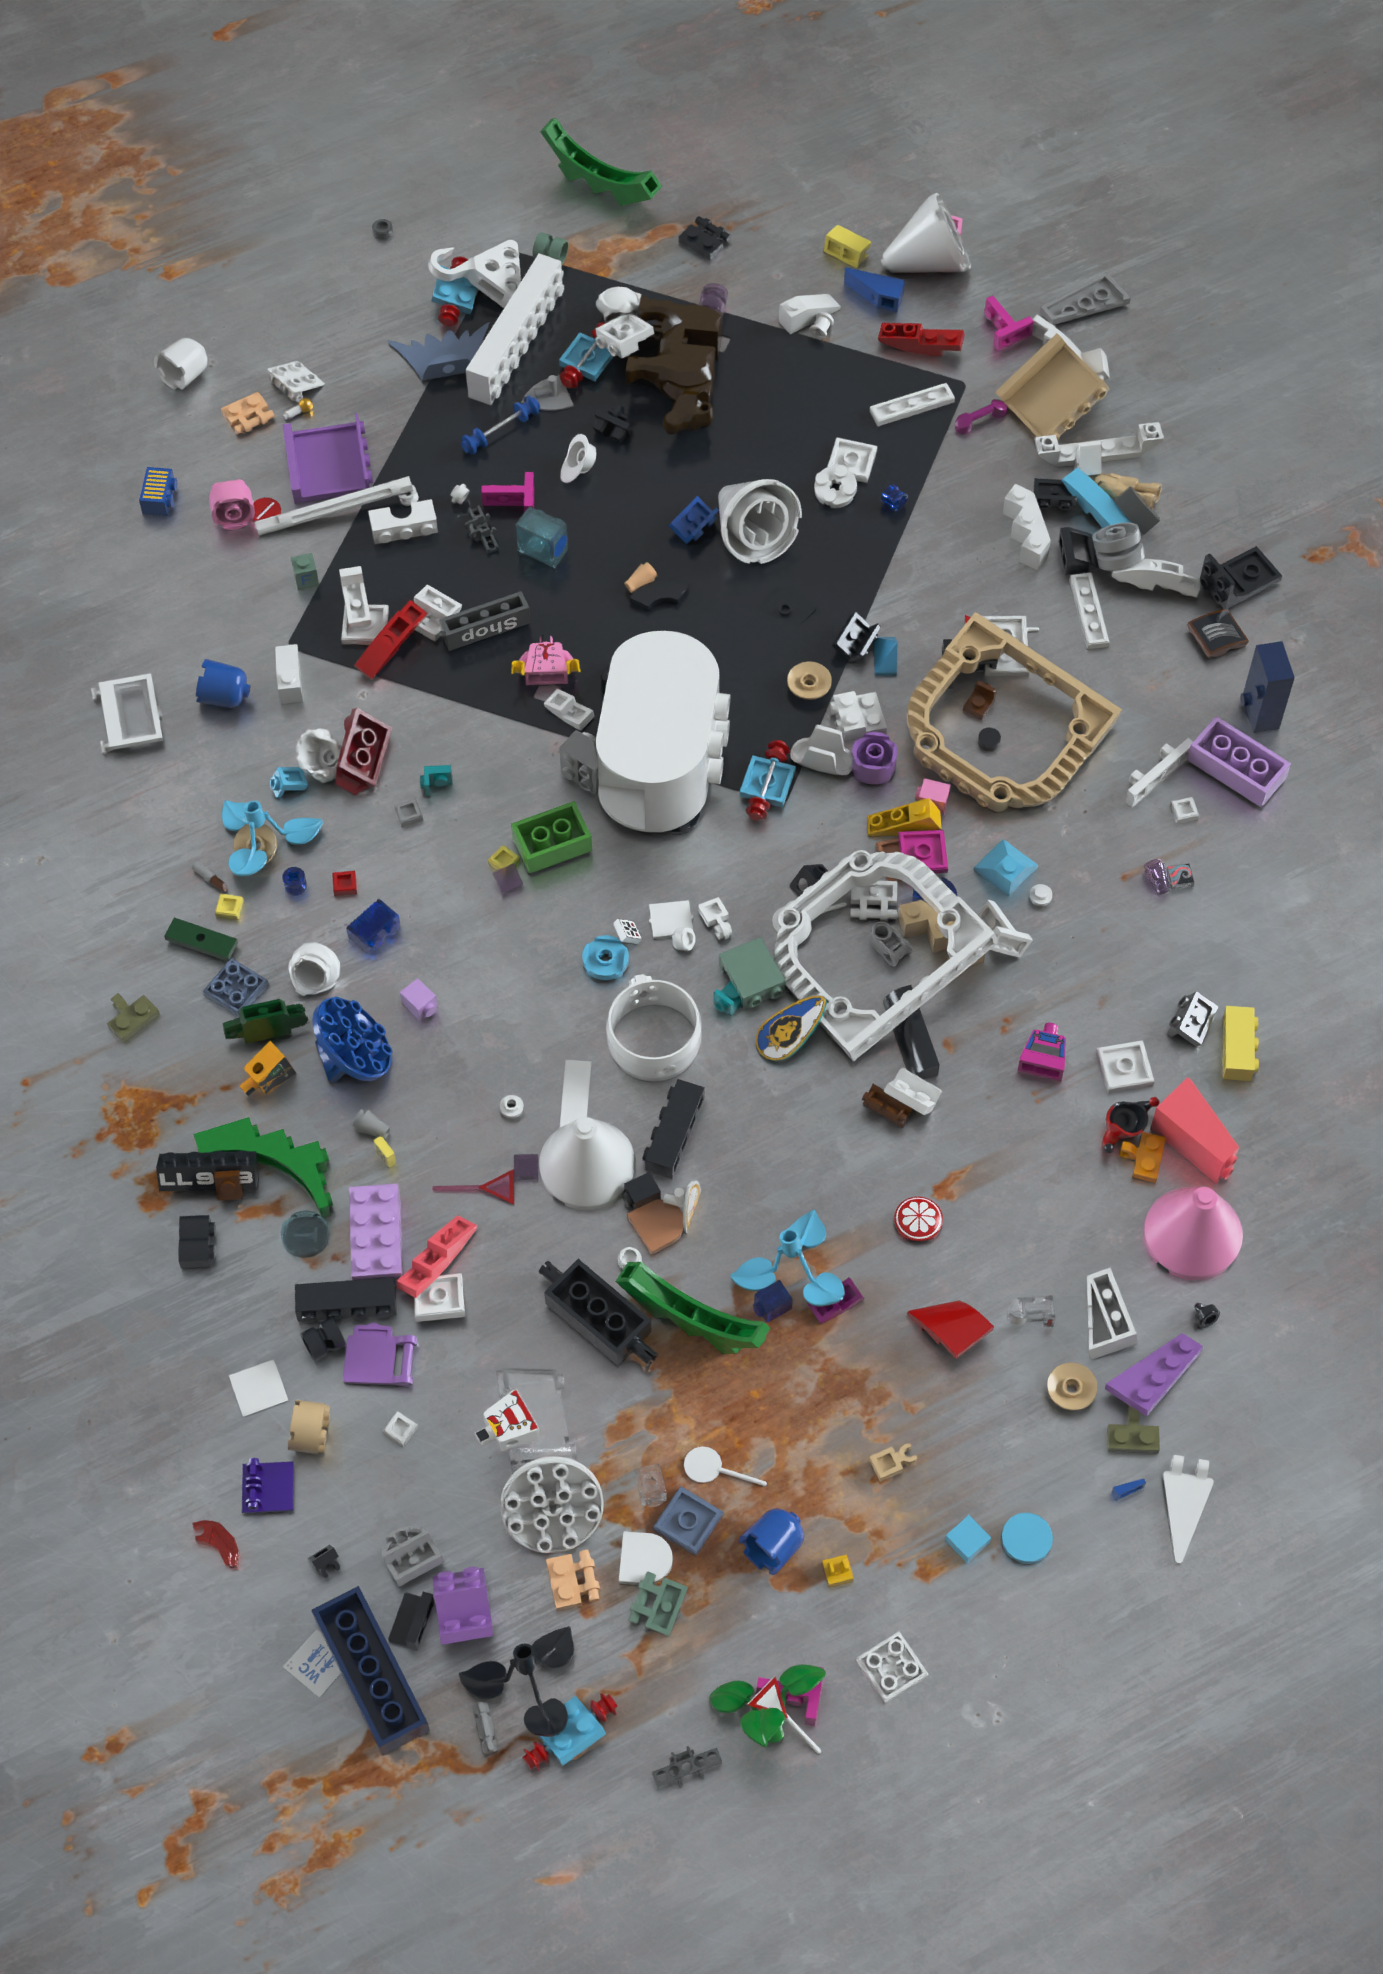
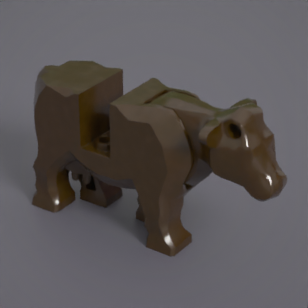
(685, 360)

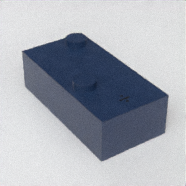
(1267, 686)

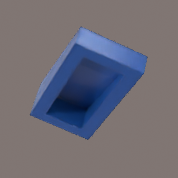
(1128, 1488)

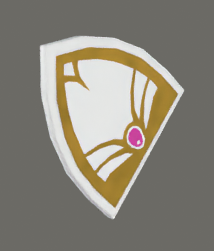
(686, 1201)

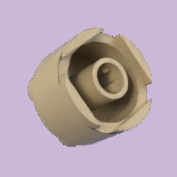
(307, 1427)

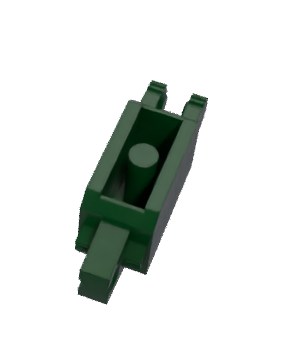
(265, 1021)

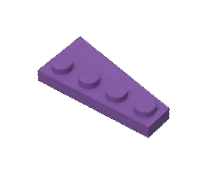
(1153, 1376)

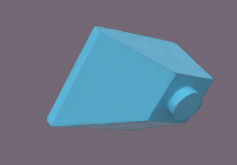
(1005, 867)

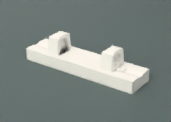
(1171, 761)

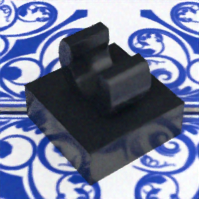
(323, 1558)

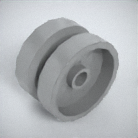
(1118, 546)

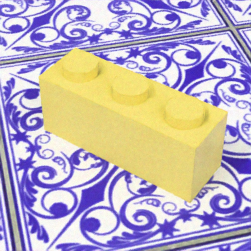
(1239, 1043)

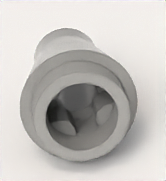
(370, 1124)

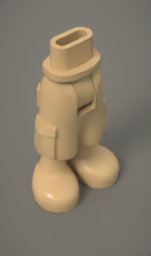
(1115, 485)

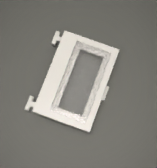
(129, 712)

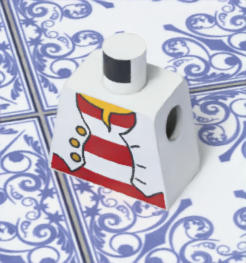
(508, 1423)

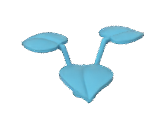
(247, 861)
(805, 1232)

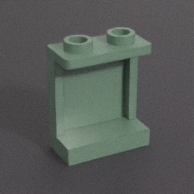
(753, 973)

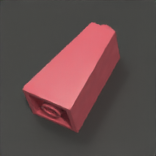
(1196, 1131)

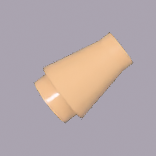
(643, 575)

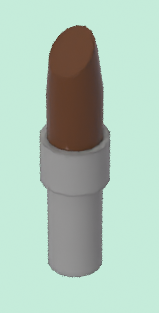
(209, 876)

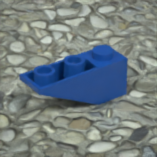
(877, 289)

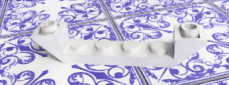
(1112, 449)

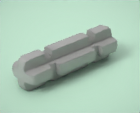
(484, 1727)

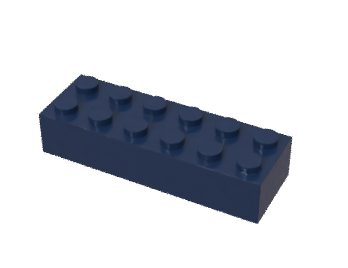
(370, 1670)

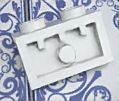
(913, 1091)

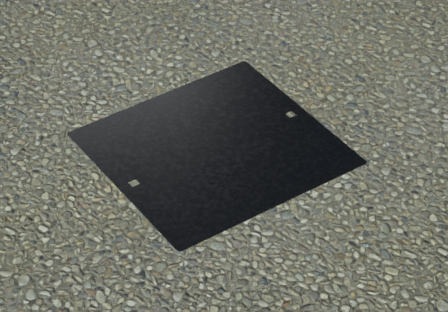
(774, 418)

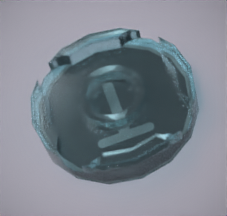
(305, 1234)

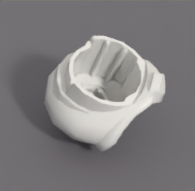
(617, 302)
(313, 968)

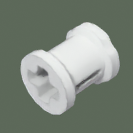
(822, 323)

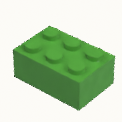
(551, 837)

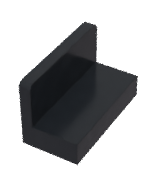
(411, 1620)

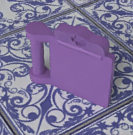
(372, 1356)

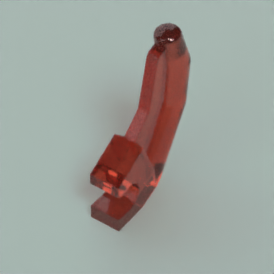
(219, 1538)

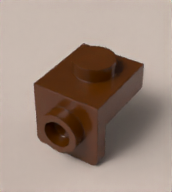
(228, 1185)

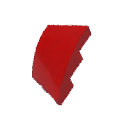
(952, 1325)

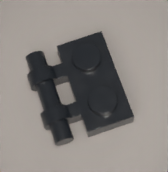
(700, 241)

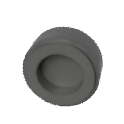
(382, 229)

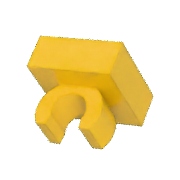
(837, 1571)

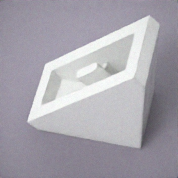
(1088, 458)

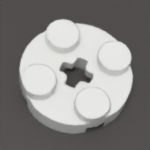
(839, 475)

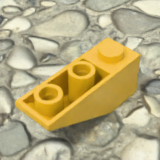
(915, 816)

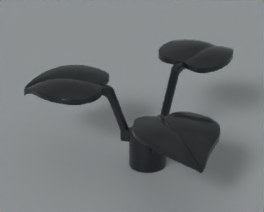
(488, 1679)

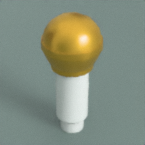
(304, 405)

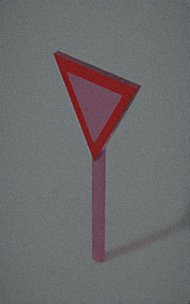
(501, 1187)

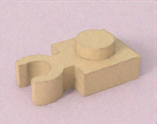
(888, 1463)

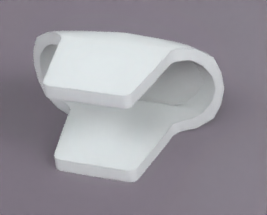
(823, 752)

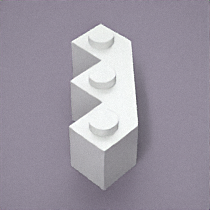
(1027, 526)

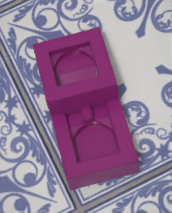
(851, 1298)

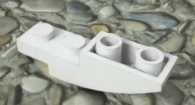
(1160, 572)

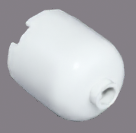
(181, 363)

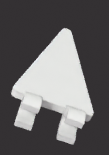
(1185, 1502)

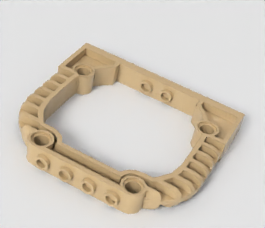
(986, 641)

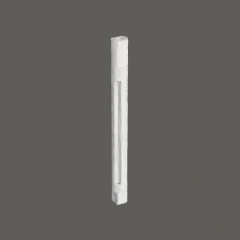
(333, 506)

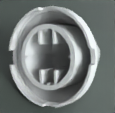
(927, 243)
(758, 519)
(587, 1164)

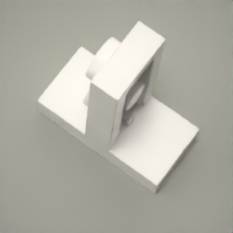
(355, 596)
(1009, 940)

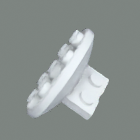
(551, 1504)

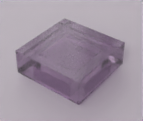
(507, 878)
(525, 1166)

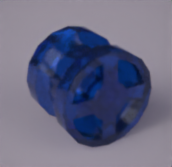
(894, 497)
(294, 887)

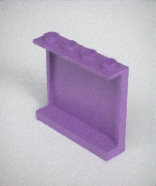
(327, 461)

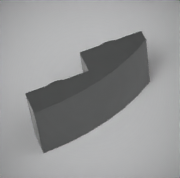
(1136, 510)

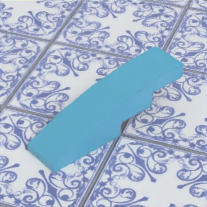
(1094, 499)

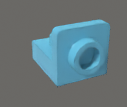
(288, 779)

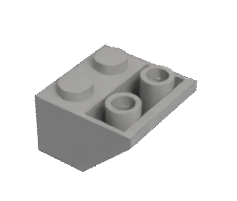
(580, 761)

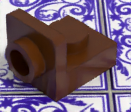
(980, 700)

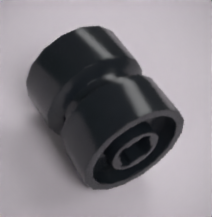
(322, 1339)

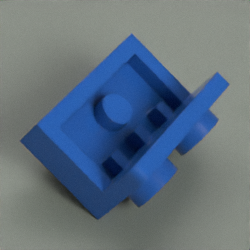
(692, 519)

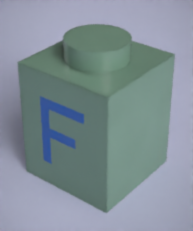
(305, 571)

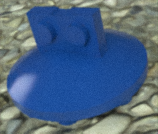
(350, 1041)

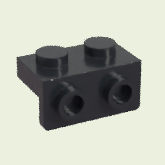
(1054, 494)
(855, 638)

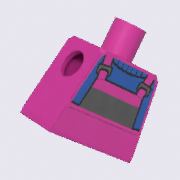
(1044, 1053)

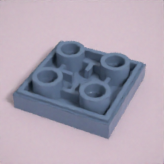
(235, 987)

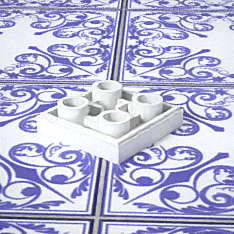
(891, 1667)

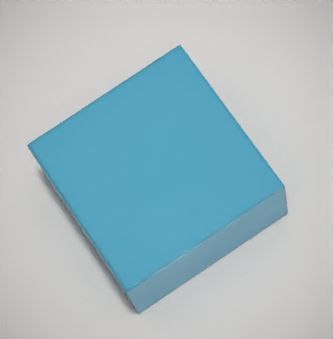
(968, 1539)

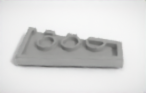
(1090, 298)

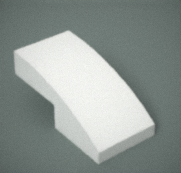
(569, 711)

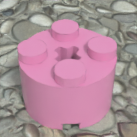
(231, 504)

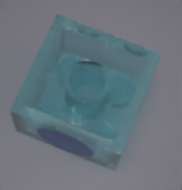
(542, 537)

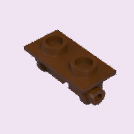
(886, 1105)

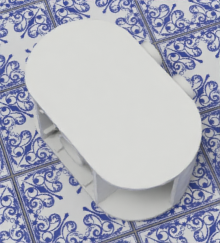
(660, 731)

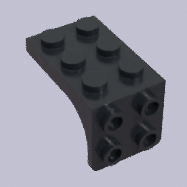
(1238, 577)

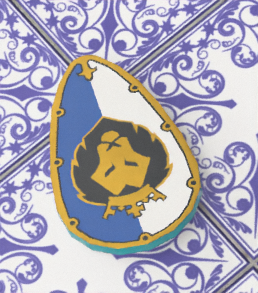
(789, 1028)

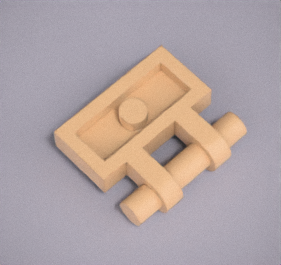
(247, 413)
(564, 1581)

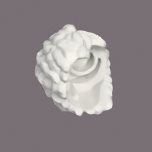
(318, 754)

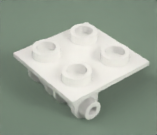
(293, 379)

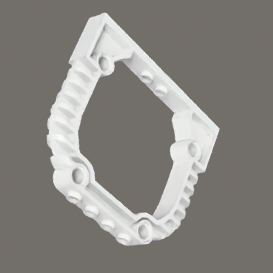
(861, 1029)

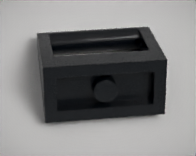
(1070, 563)

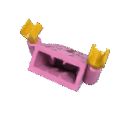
(546, 663)

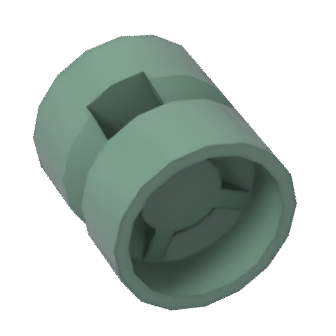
(554, 248)

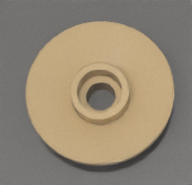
(809, 673)
(263, 835)
(1073, 1376)

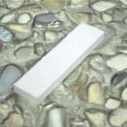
(912, 404)
(1089, 610)

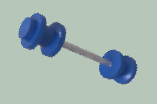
(530, 406)

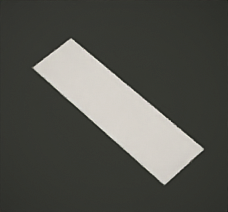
(575, 1091)

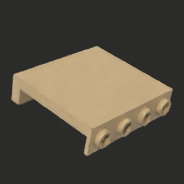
(1052, 389)

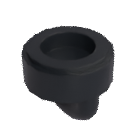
(1206, 1314)

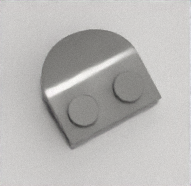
(410, 1553)

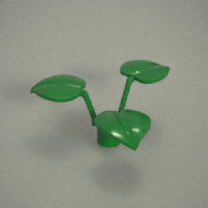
(767, 1723)

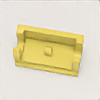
(846, 246)

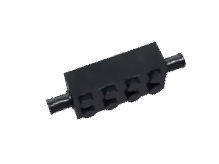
(598, 1312)

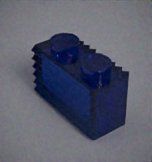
(373, 926)

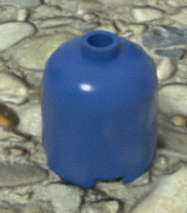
(222, 685)
(773, 1539)

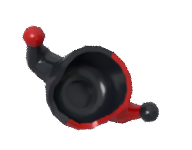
(1126, 1121)

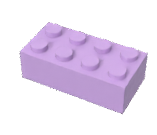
(1238, 761)
(375, 1232)

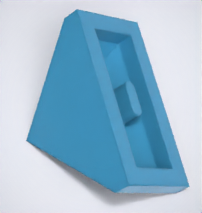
(885, 656)

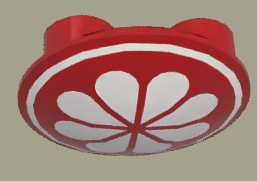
(918, 1219)

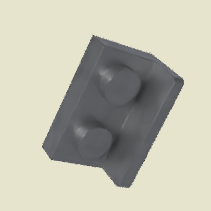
(1192, 1018)

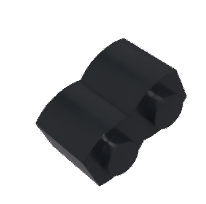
(195, 1241)

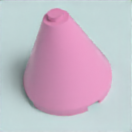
(1193, 1233)

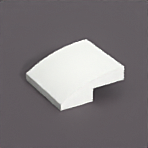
(437, 607)

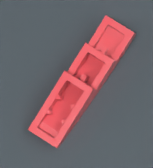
(437, 1256)

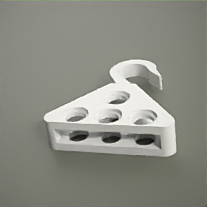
(485, 271)

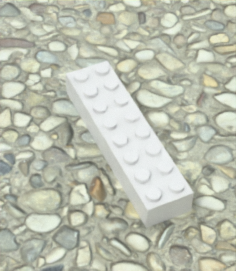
(514, 329)

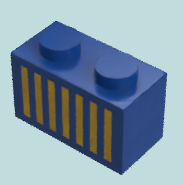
(157, 491)

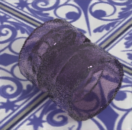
(714, 296)

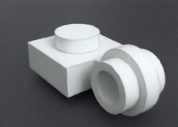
(714, 913)

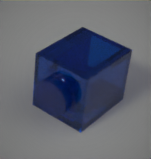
(772, 1301)

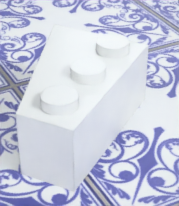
(1107, 1316)

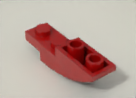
(915, 339)
(390, 639)

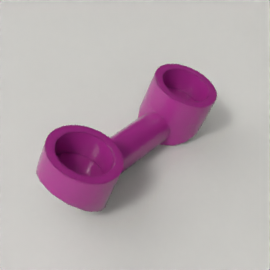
(964, 421)

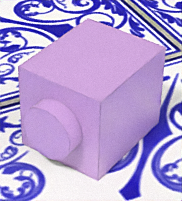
(419, 1000)

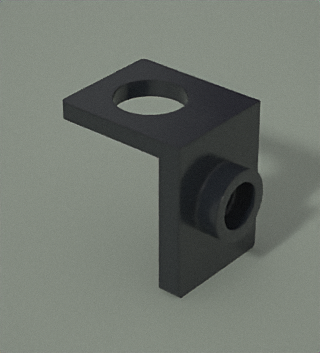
(810, 873)

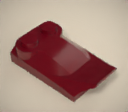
(361, 752)

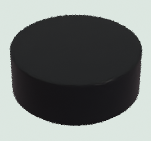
(989, 738)

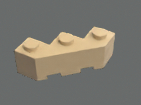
(921, 918)

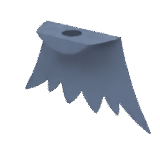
(442, 358)

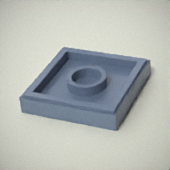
(688, 1521)

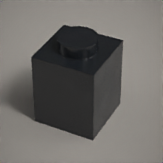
(641, 1191)

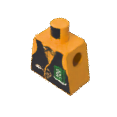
(266, 1070)

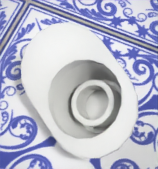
(579, 458)

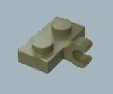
(131, 1017)
(1133, 1437)

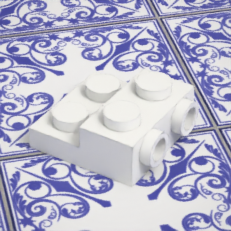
(623, 334)
(857, 714)

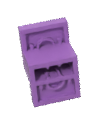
(462, 1605)

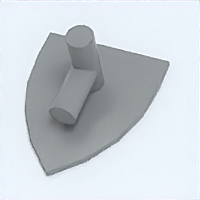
(551, 394)

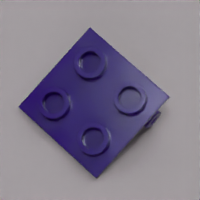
(267, 1486)

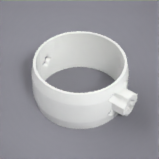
(666, 994)

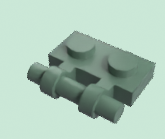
(666, 1605)

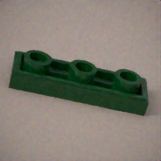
(190, 936)

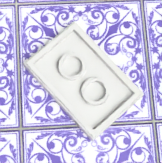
(1016, 627)

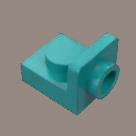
(435, 775)
(727, 999)

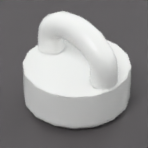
(683, 939)

